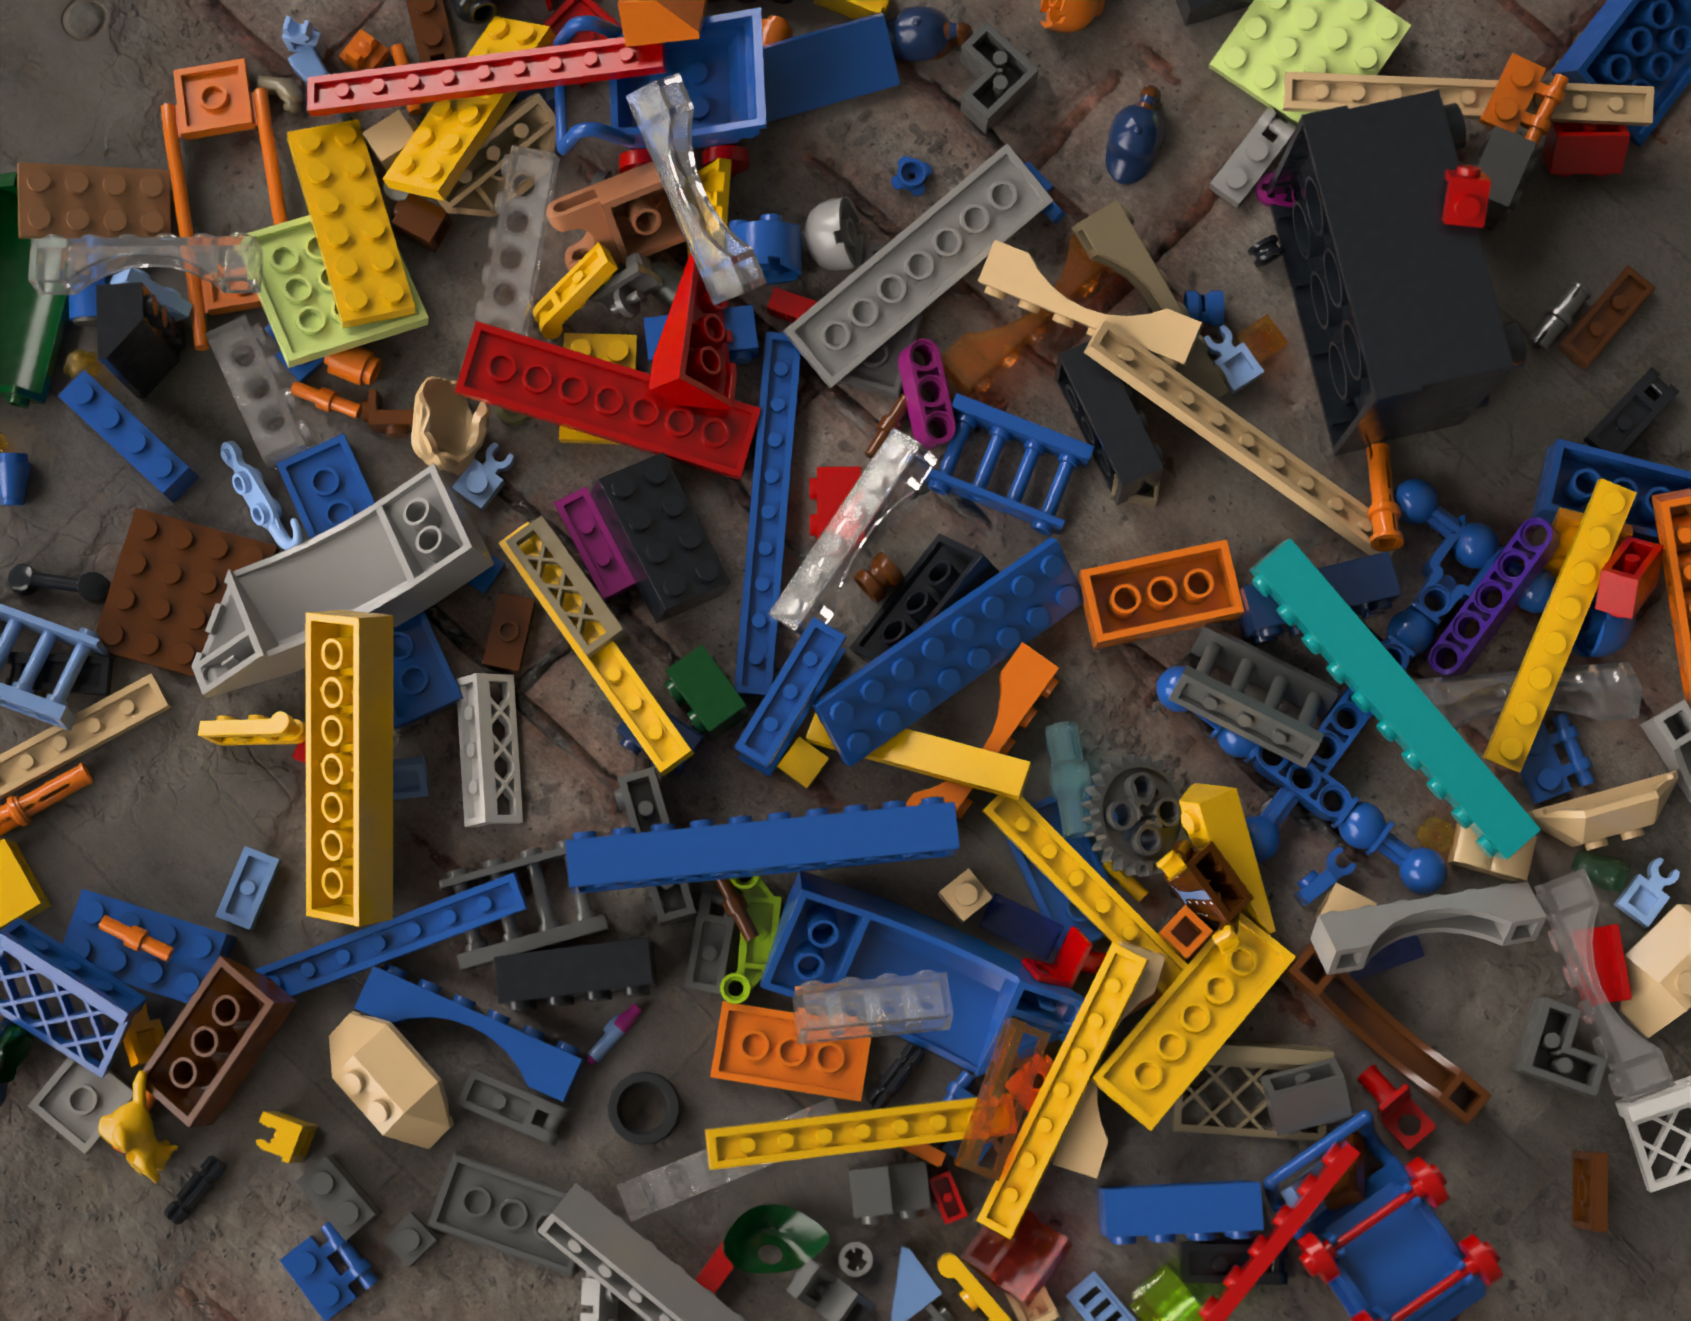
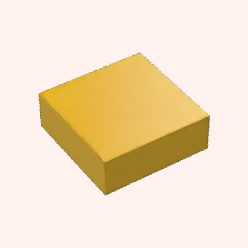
(803, 762)

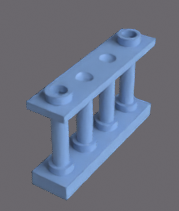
(20, 695)

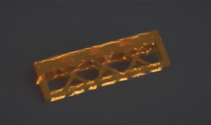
(991, 1092)

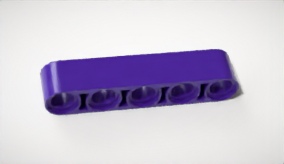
(1495, 579)

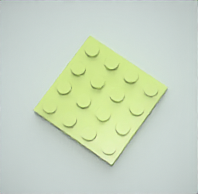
(1306, 38)
(301, 300)

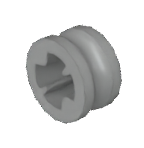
(867, 1257)

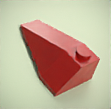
(693, 351)

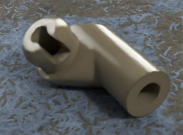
(286, 90)

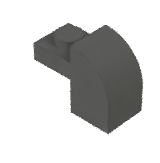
(829, 1293)

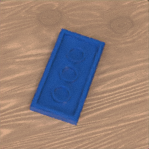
(828, 66)
(1047, 896)

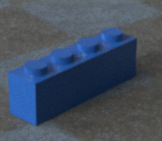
(128, 436)

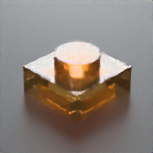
(1263, 339)

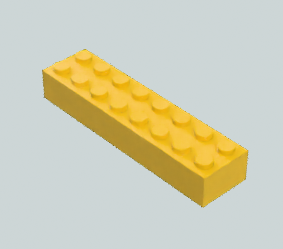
(349, 766)

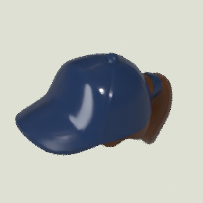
(925, 34)
(1135, 138)

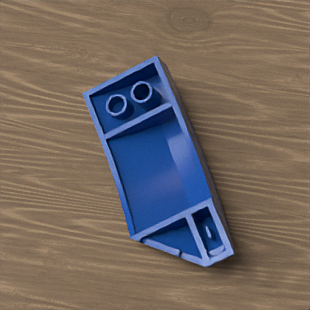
(846, 932)

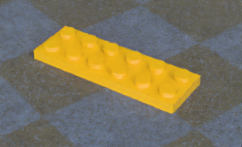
(458, 127)
(351, 223)
(1191, 1023)

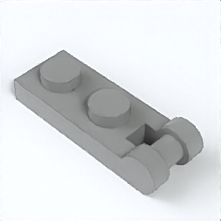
(1251, 159)

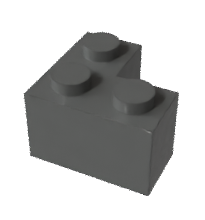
(1002, 77)
(1547, 1050)
(889, 1189)

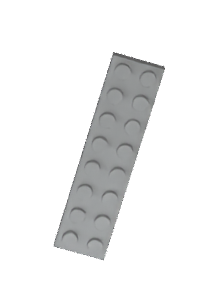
(917, 266)

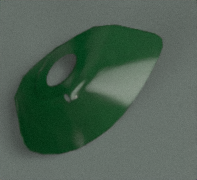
(794, 1235)

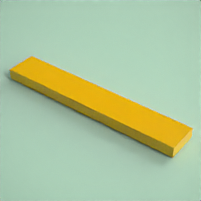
(943, 760)

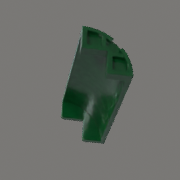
(28, 321)

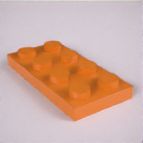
(764, 1050)

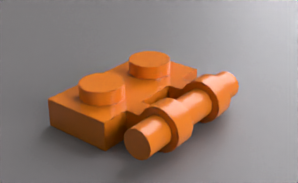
(1513, 94)

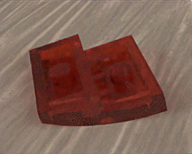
(1021, 1263)

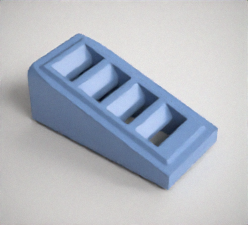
(309, 64)
(1084, 1287)

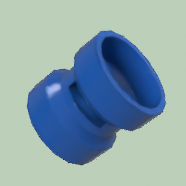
(1205, 307)

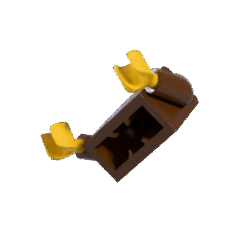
(1207, 887)

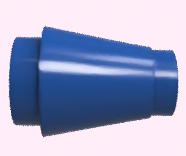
(13, 478)

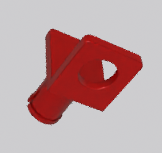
(1072, 958)
(1394, 1105)

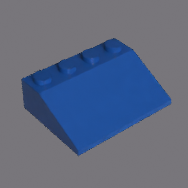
(1635, 47)

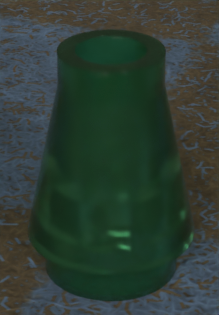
(1603, 870)

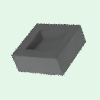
(410, 1239)

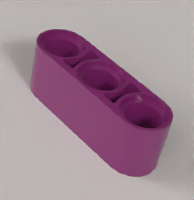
(932, 377)

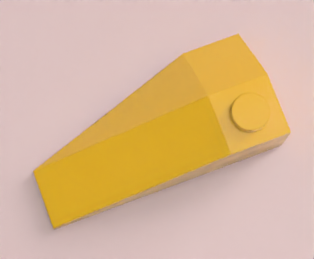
(1217, 816)

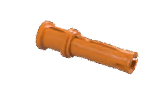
(1384, 511)
(15, 811)

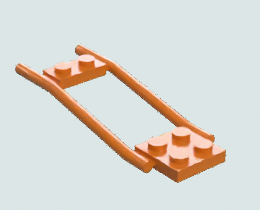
(211, 103)

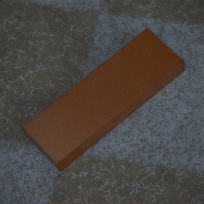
(1606, 317)

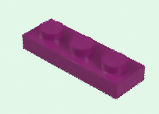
(595, 543)

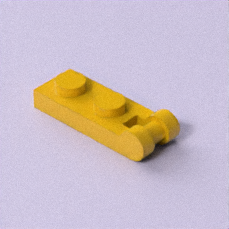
(573, 290)
(254, 731)
(973, 1292)

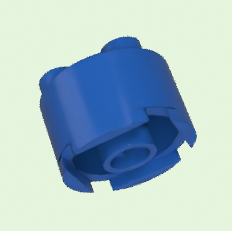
(775, 246)

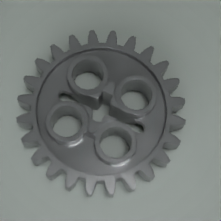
(1116, 793)

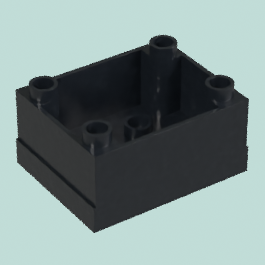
(1381, 287)

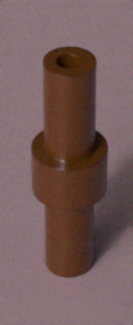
(886, 424)
(735, 906)

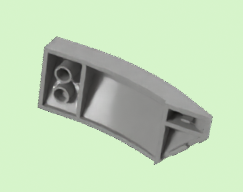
(380, 561)

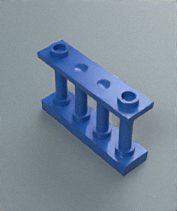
(1036, 442)
(791, 697)

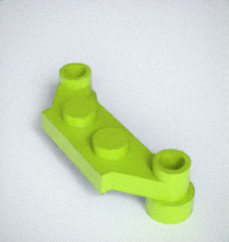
(753, 955)

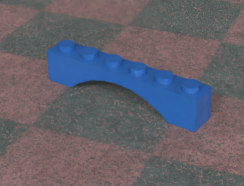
(543, 1065)

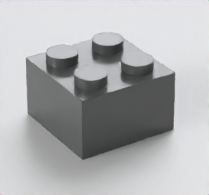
(1507, 163)

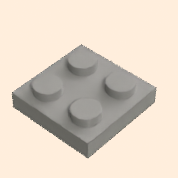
(77, 1100)

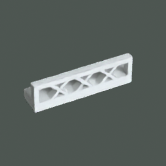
(481, 748)

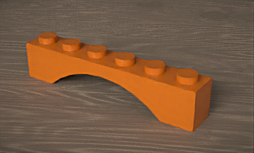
(1020, 686)

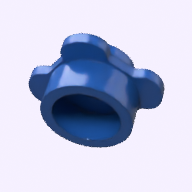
(907, 166)

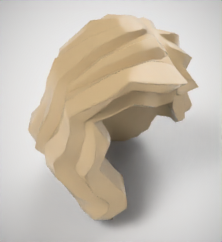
(445, 426)

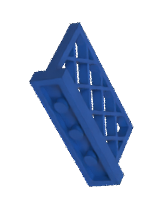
(68, 975)

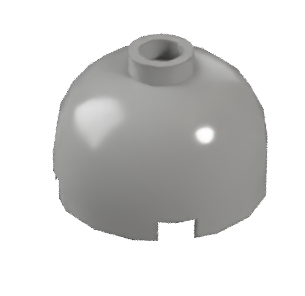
(833, 236)

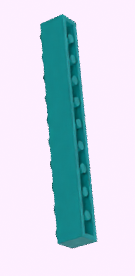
(1394, 700)

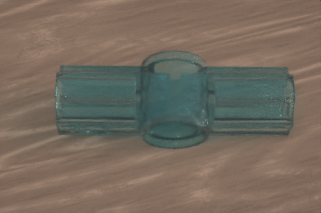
(1068, 777)

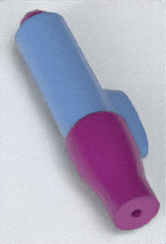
(613, 1031)

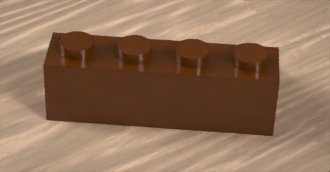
(216, 1041)

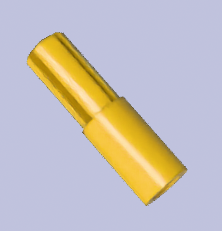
(1129, 883)

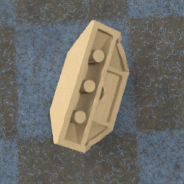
(525, 125)
(1607, 813)
(1660, 973)
(389, 1080)

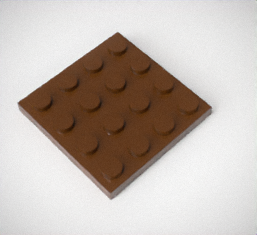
(169, 587)

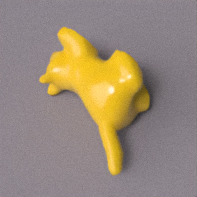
(133, 1133)

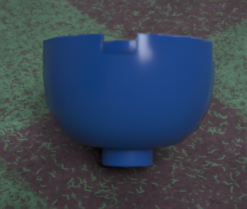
(1602, 633)

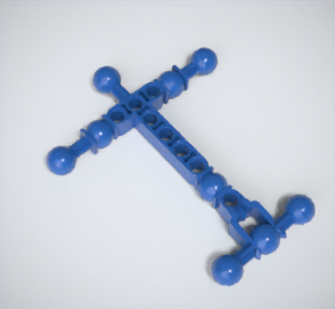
(1408, 635)

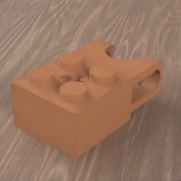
(621, 213)

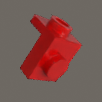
(1466, 196)

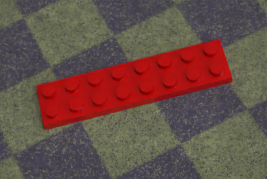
(601, 400)

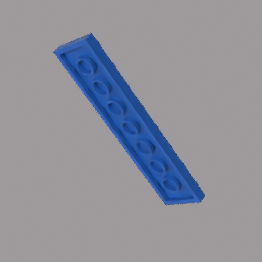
(329, 490)
(949, 652)

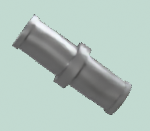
(1559, 317)

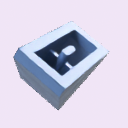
(913, 1287)

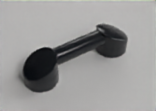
(91, 586)

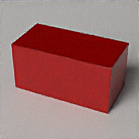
(788, 305)
(947, 1197)
(715, 1270)

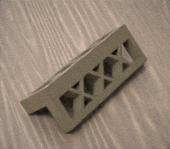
(582, 586)

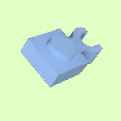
(301, 36)
(1236, 362)
(481, 482)
(1644, 896)

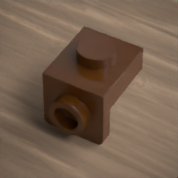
(392, 422)

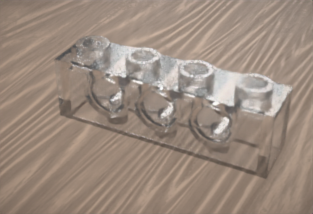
(229, 345)

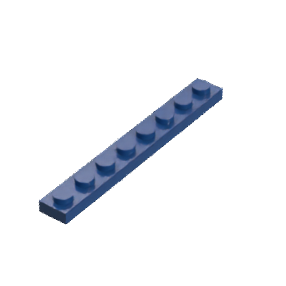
(398, 936)

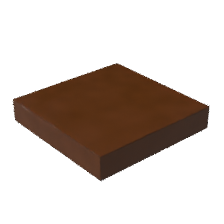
(1590, 1191)

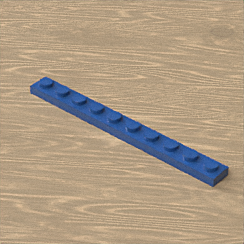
(768, 515)

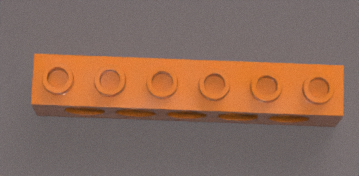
(1673, 527)

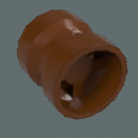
(882, 575)

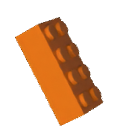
(1160, 594)

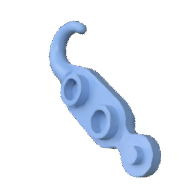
(263, 508)

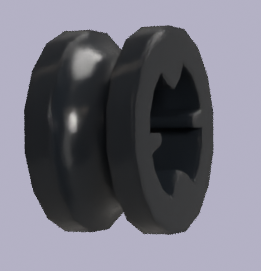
(1266, 251)

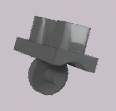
(628, 287)

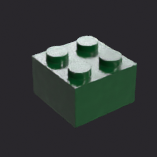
(706, 692)

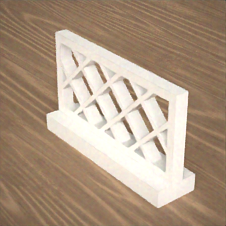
(1652, 1107)

